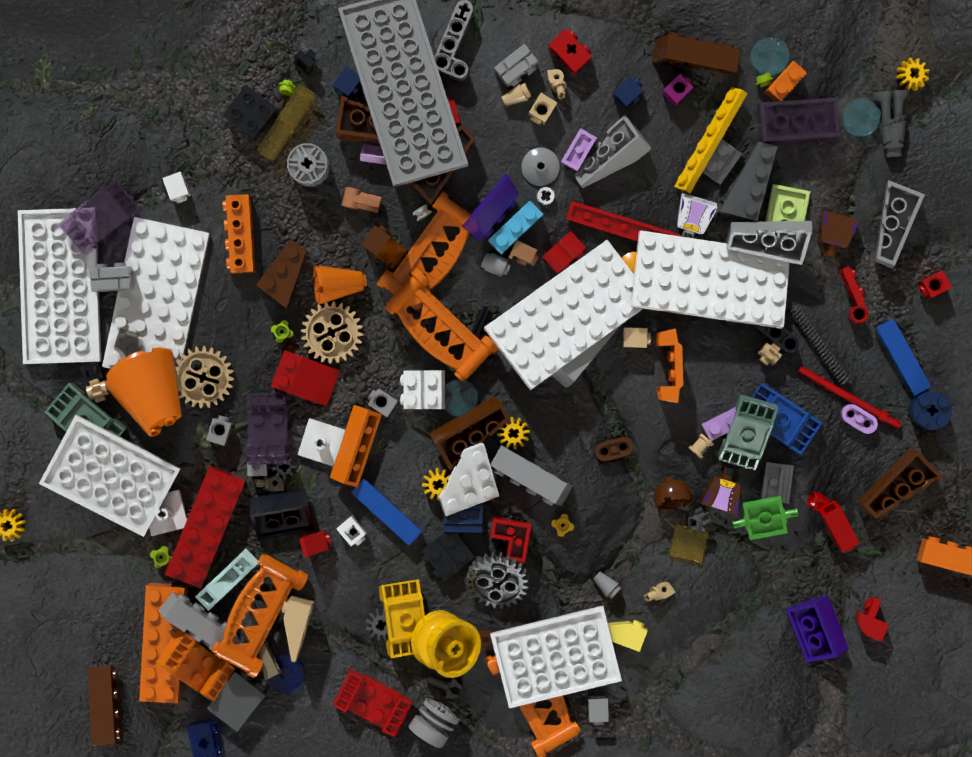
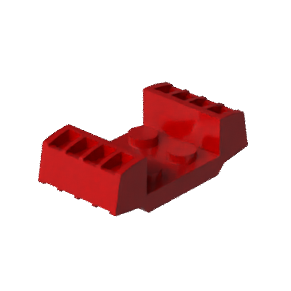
(373, 702)

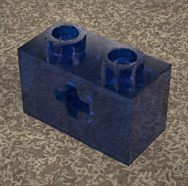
(197, 732)

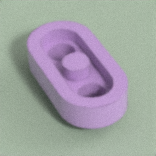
(858, 419)

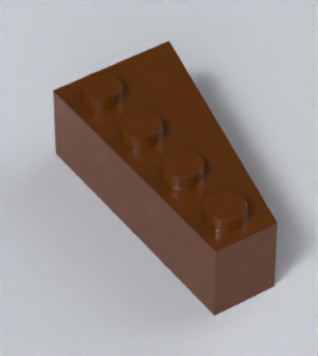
(696, 53)
(432, 187)
(384, 247)
(468, 430)

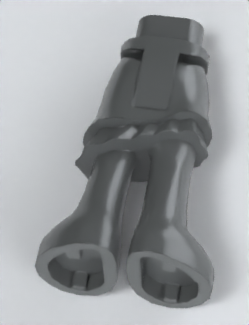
(892, 129)

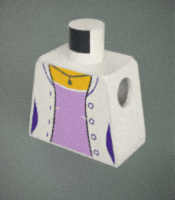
(694, 214)

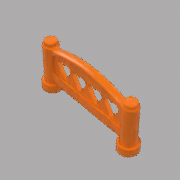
(448, 215)
(414, 293)
(245, 654)
(547, 735)

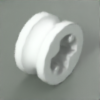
(539, 195)
(422, 212)

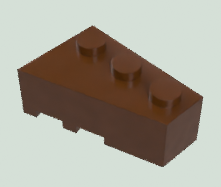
(283, 274)

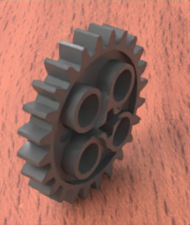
(497, 580)

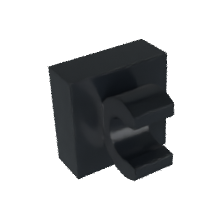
(305, 61)
(91, 371)

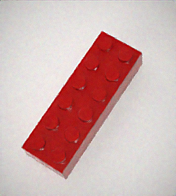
(205, 526)

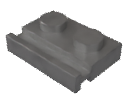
(721, 162)
(777, 481)

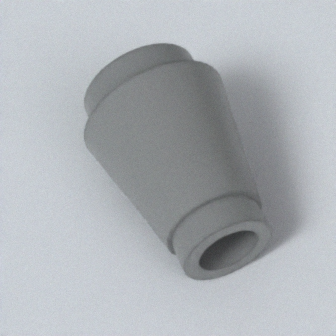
(606, 585)

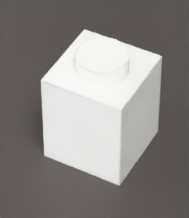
(177, 187)

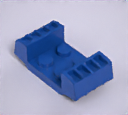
(792, 424)

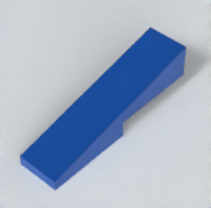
(903, 357)
(386, 511)

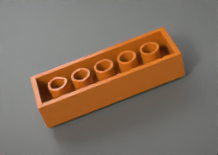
(155, 681)

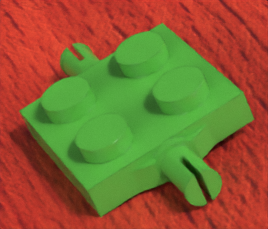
(765, 518)

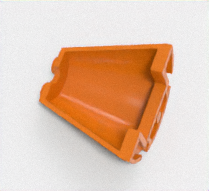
(147, 388)

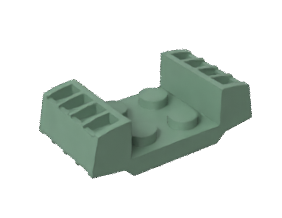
(74, 402)
(748, 432)

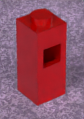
(838, 526)

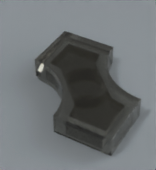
(128, 342)

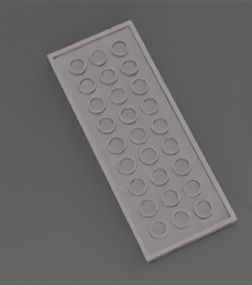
(403, 89)

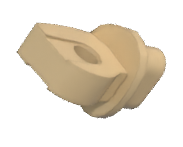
(557, 85)
(656, 592)

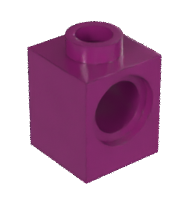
(672, 95)

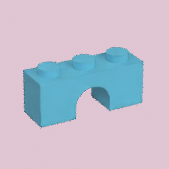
(515, 227)

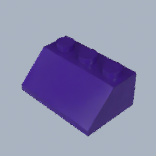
(492, 209)
(817, 629)

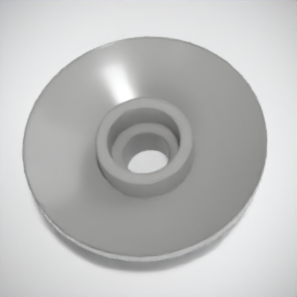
(533, 174)

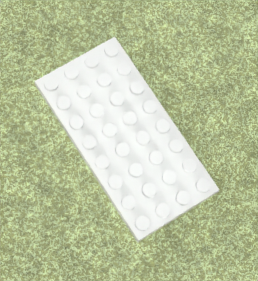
(708, 280)
(165, 287)
(56, 297)
(565, 315)

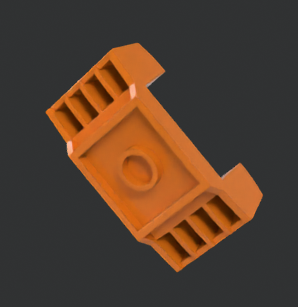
(675, 356)
(195, 665)

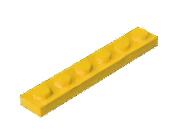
(710, 140)

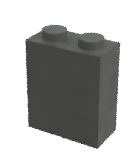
(237, 699)

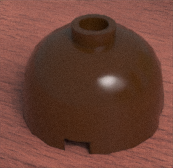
(671, 494)

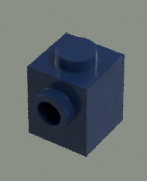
(347, 83)
(628, 92)

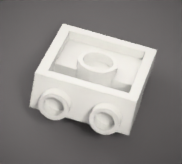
(423, 389)

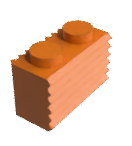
(785, 82)

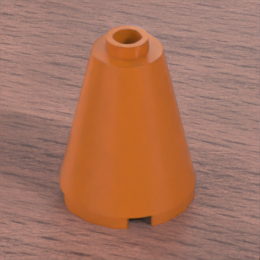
(336, 283)

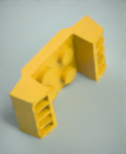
(402, 613)

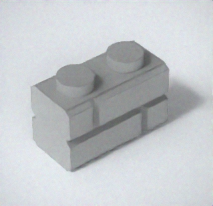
(516, 66)
(111, 278)

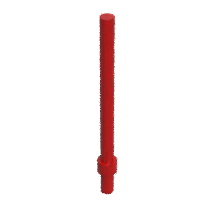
(882, 415)

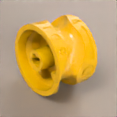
(446, 643)

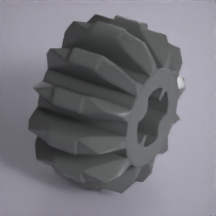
(374, 621)

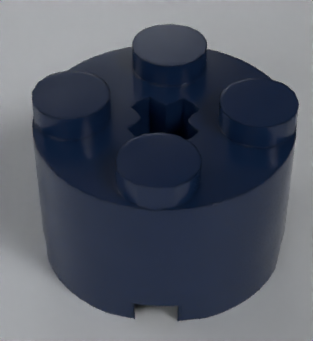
(930, 399)

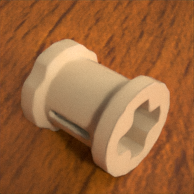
(701, 446)

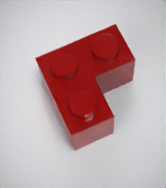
(516, 533)

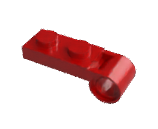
(856, 294)

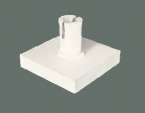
(321, 442)
(170, 515)

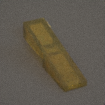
(286, 122)

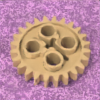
(324, 316)
(208, 360)

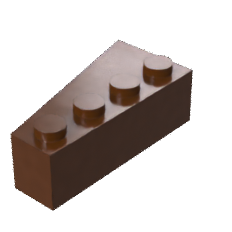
(355, 123)
(899, 483)
(104, 707)

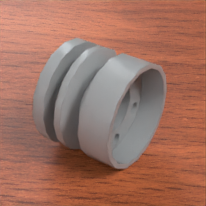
(318, 170)
(433, 724)

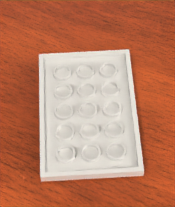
(109, 475)
(556, 656)

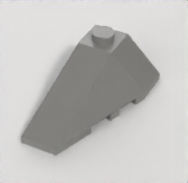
(619, 149)

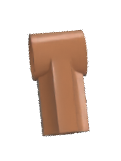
(357, 200)

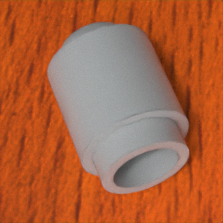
(496, 264)

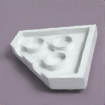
(469, 481)

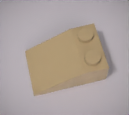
(296, 620)

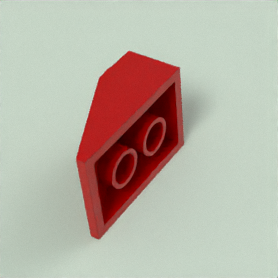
(305, 378)

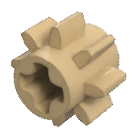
(769, 353)
(97, 390)

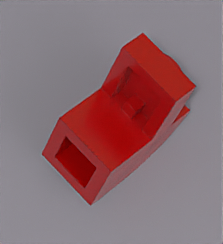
(868, 623)

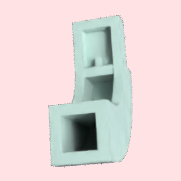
(227, 579)

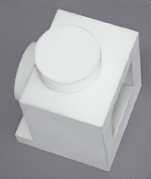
(344, 530)

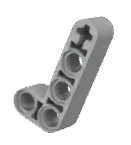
(456, 38)

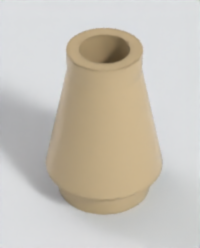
(518, 94)

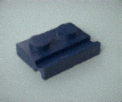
(465, 521)

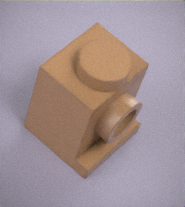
(524, 254)

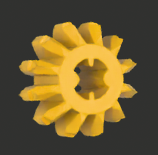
(919, 77)
(511, 439)
(436, 477)
(16, 528)

